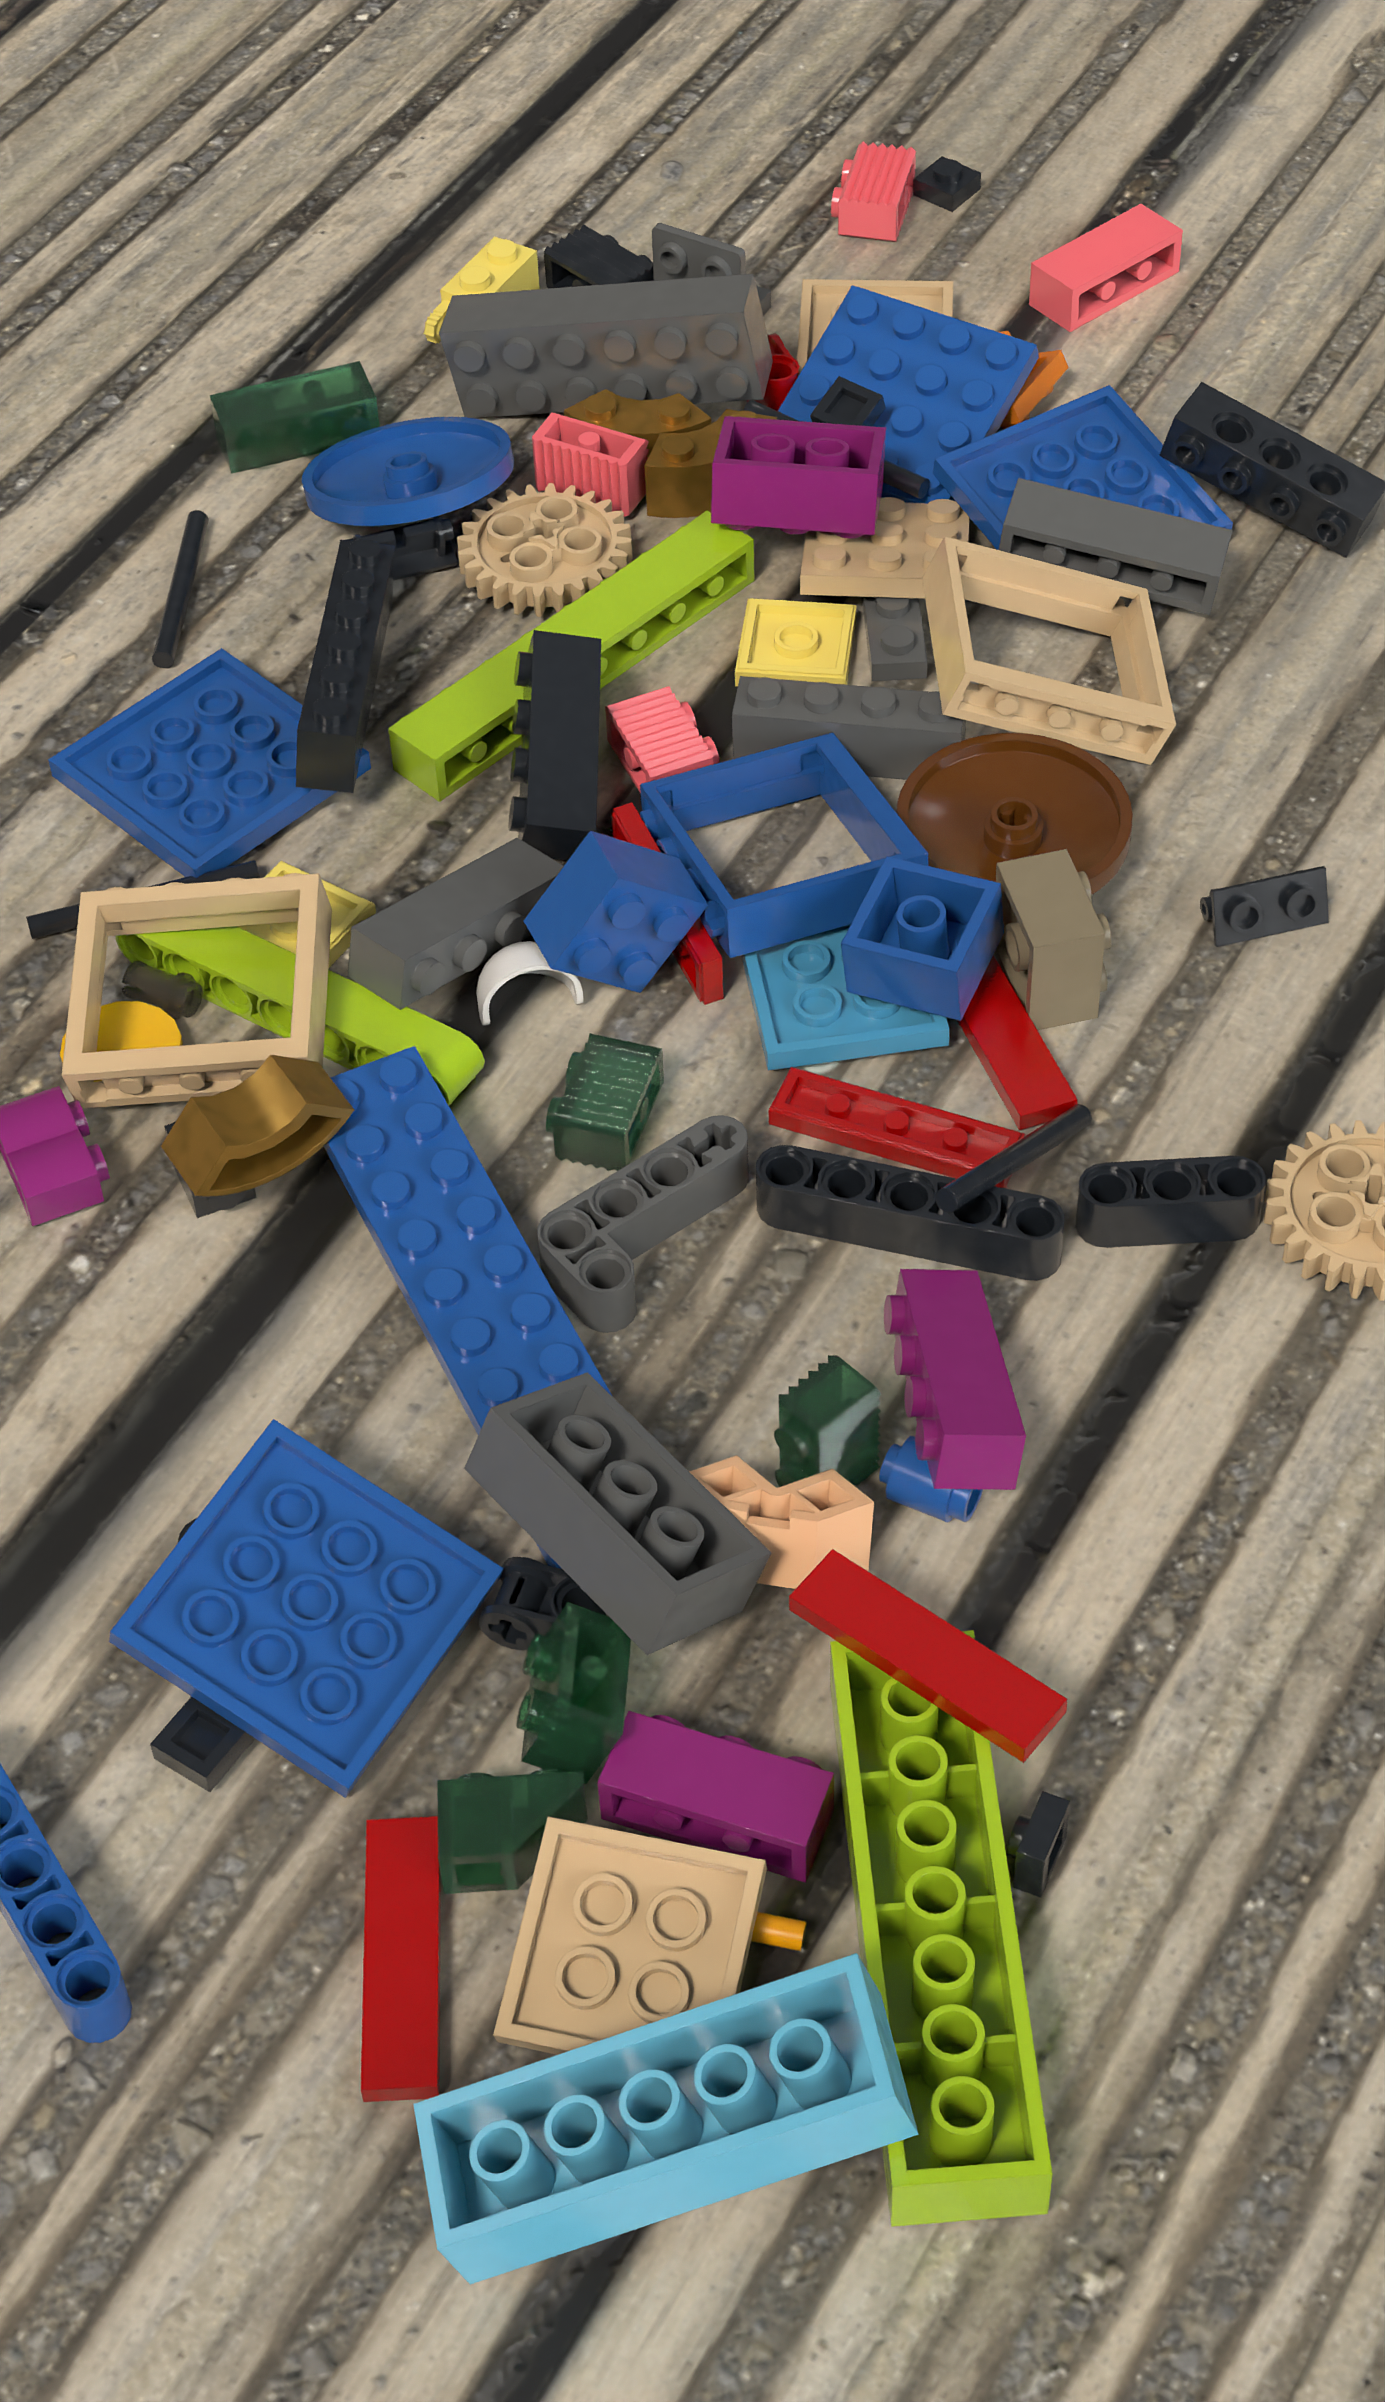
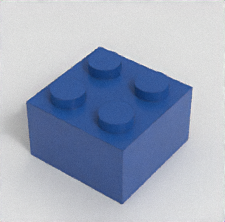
(615, 912)
(923, 938)

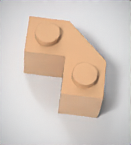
(794, 1520)

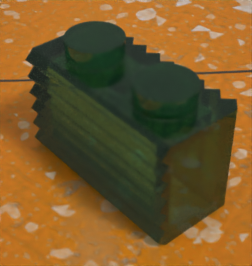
(605, 1101)
(829, 1425)

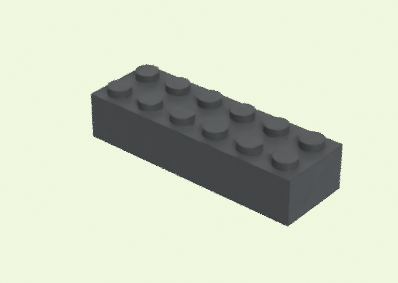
(633, 338)

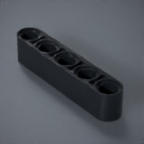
(898, 1213)

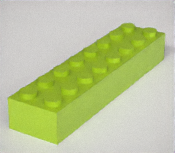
(940, 1950)

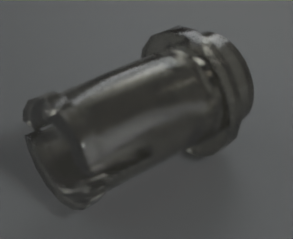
(175, 994)

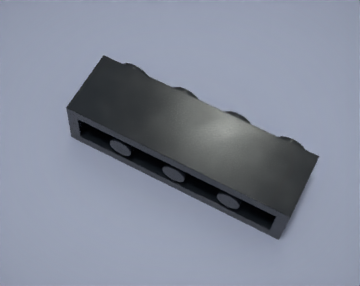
(558, 742)

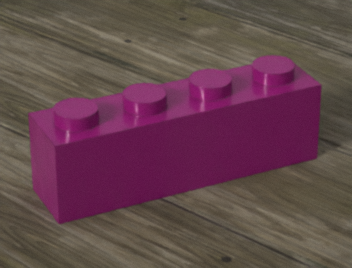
(955, 1380)

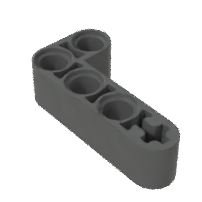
(597, 1234)

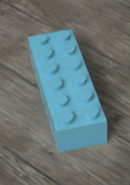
(662, 2120)

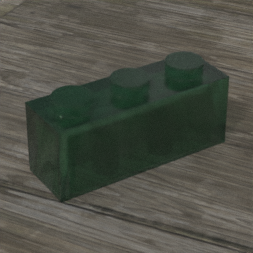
(293, 416)

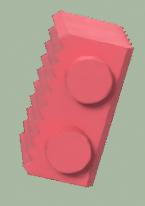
(874, 192)
(591, 459)
(657, 737)

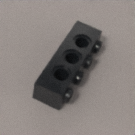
(1273, 469)

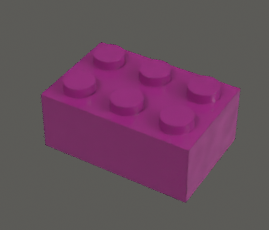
(798, 476)

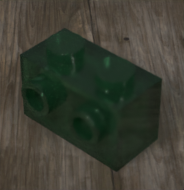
(574, 1692)

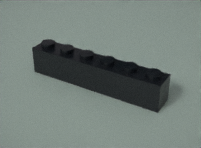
(345, 667)

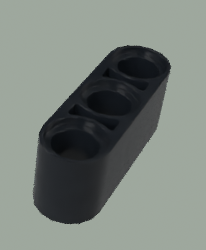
(1170, 1201)

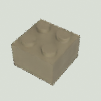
(1052, 939)

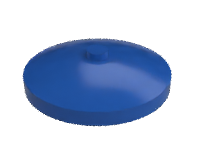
(408, 471)

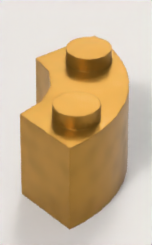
(640, 417)
(681, 470)
(256, 1128)

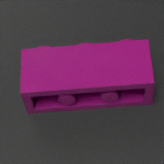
(717, 1794)

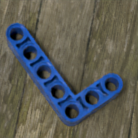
(54, 1908)

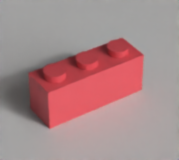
(1105, 267)

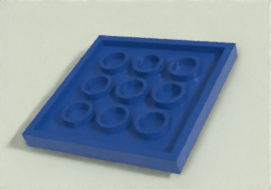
(936, 373)
(1083, 447)
(197, 766)
(307, 1607)

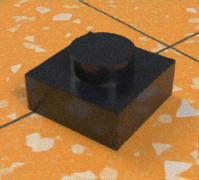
(947, 183)
(849, 405)
(200, 1744)
(1038, 1842)

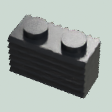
(593, 260)

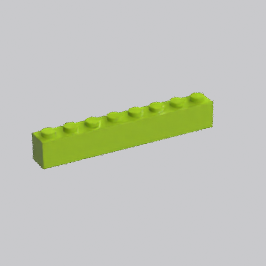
(631, 612)

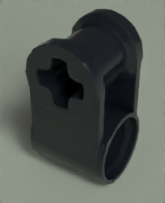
(530, 1602)

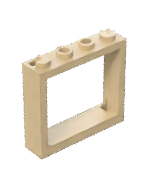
(1027, 703)
(196, 1069)

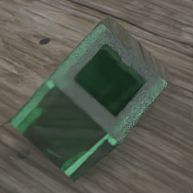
(497, 1823)

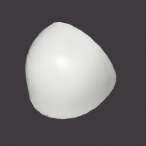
(513, 961)

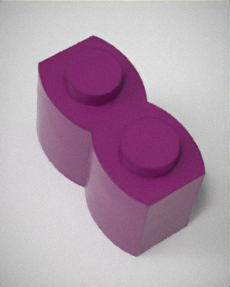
(49, 1156)

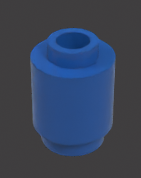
(912, 1486)

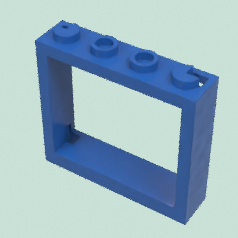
(764, 782)

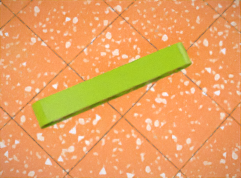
(258, 985)

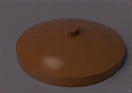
(1016, 800)

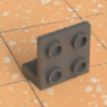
(690, 255)

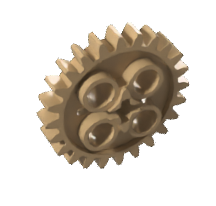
(542, 548)
(1332, 1207)

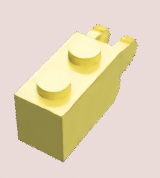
(495, 268)

